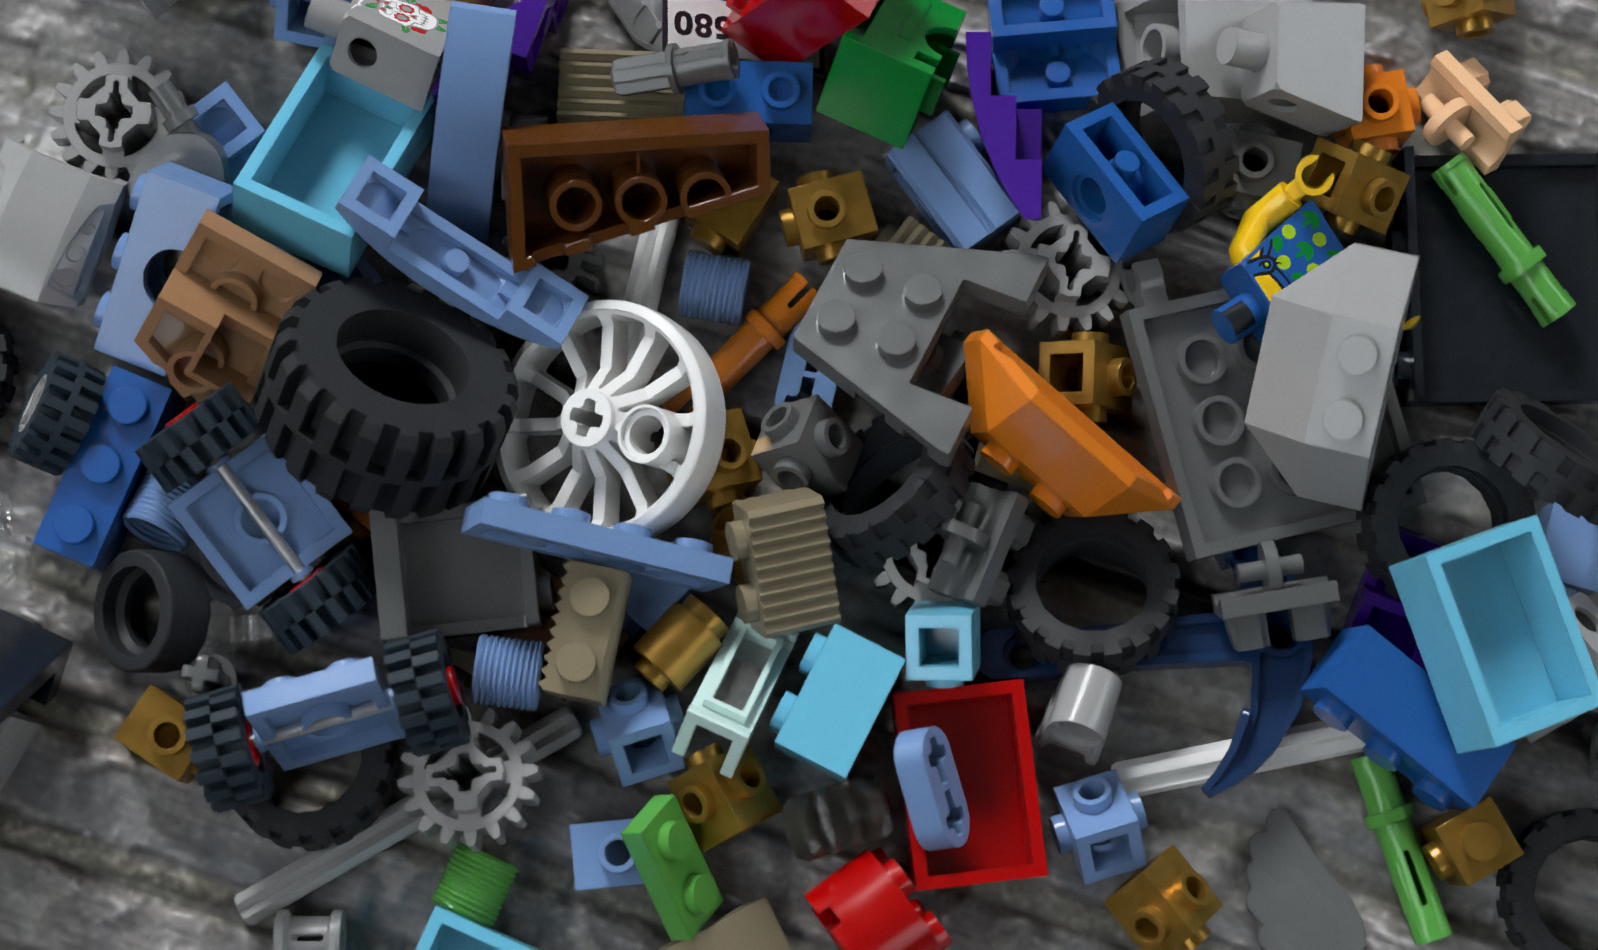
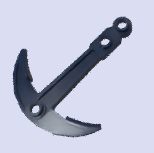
(1202, 643)

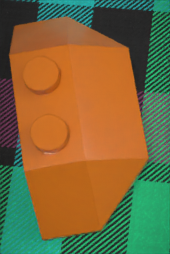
(1050, 441)

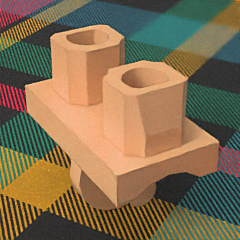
(1467, 114)

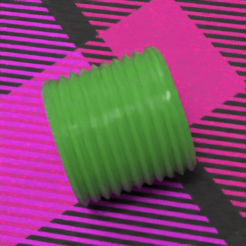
(474, 885)

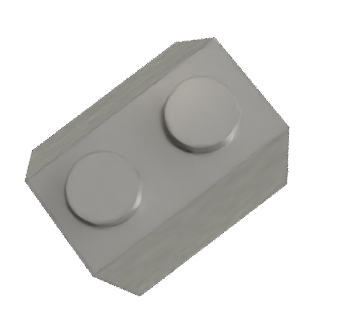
(1188, 34)

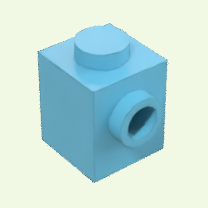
(942, 643)

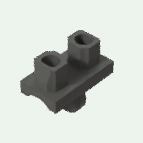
(978, 544)
(1246, 608)

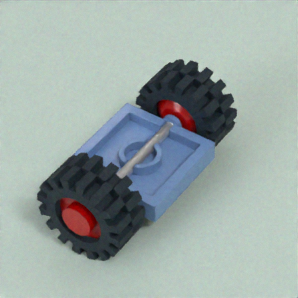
(259, 521)
(325, 718)

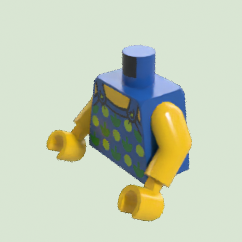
(1271, 250)

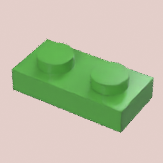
(672, 867)

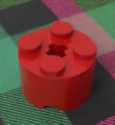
(869, 908)

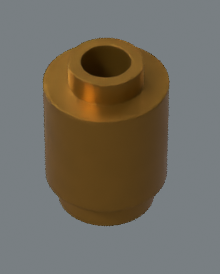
(679, 644)

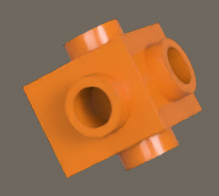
(1398, 109)

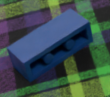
(105, 471)
(1394, 710)

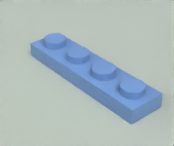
(571, 536)

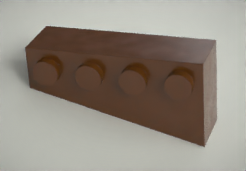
(624, 177)

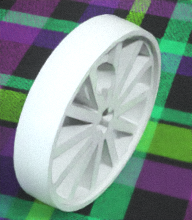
(612, 418)

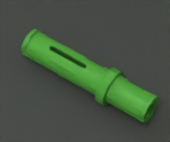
(1503, 240)
(1402, 850)

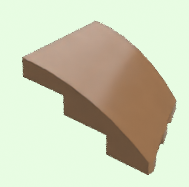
(222, 309)

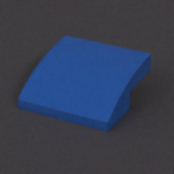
(1052, 51)

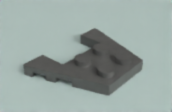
(886, 313)

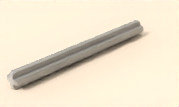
(388, 829)

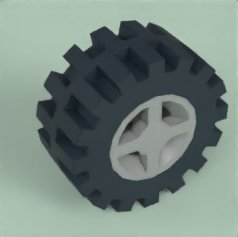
(56, 414)

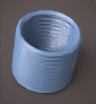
(714, 287)
(152, 519)
(507, 672)

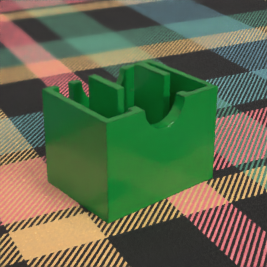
(893, 68)

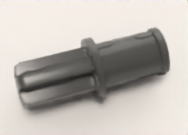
(675, 68)
(209, 673)

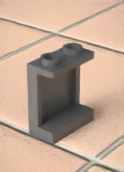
(452, 580)

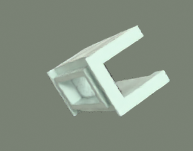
(736, 690)

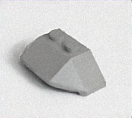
(1330, 371)

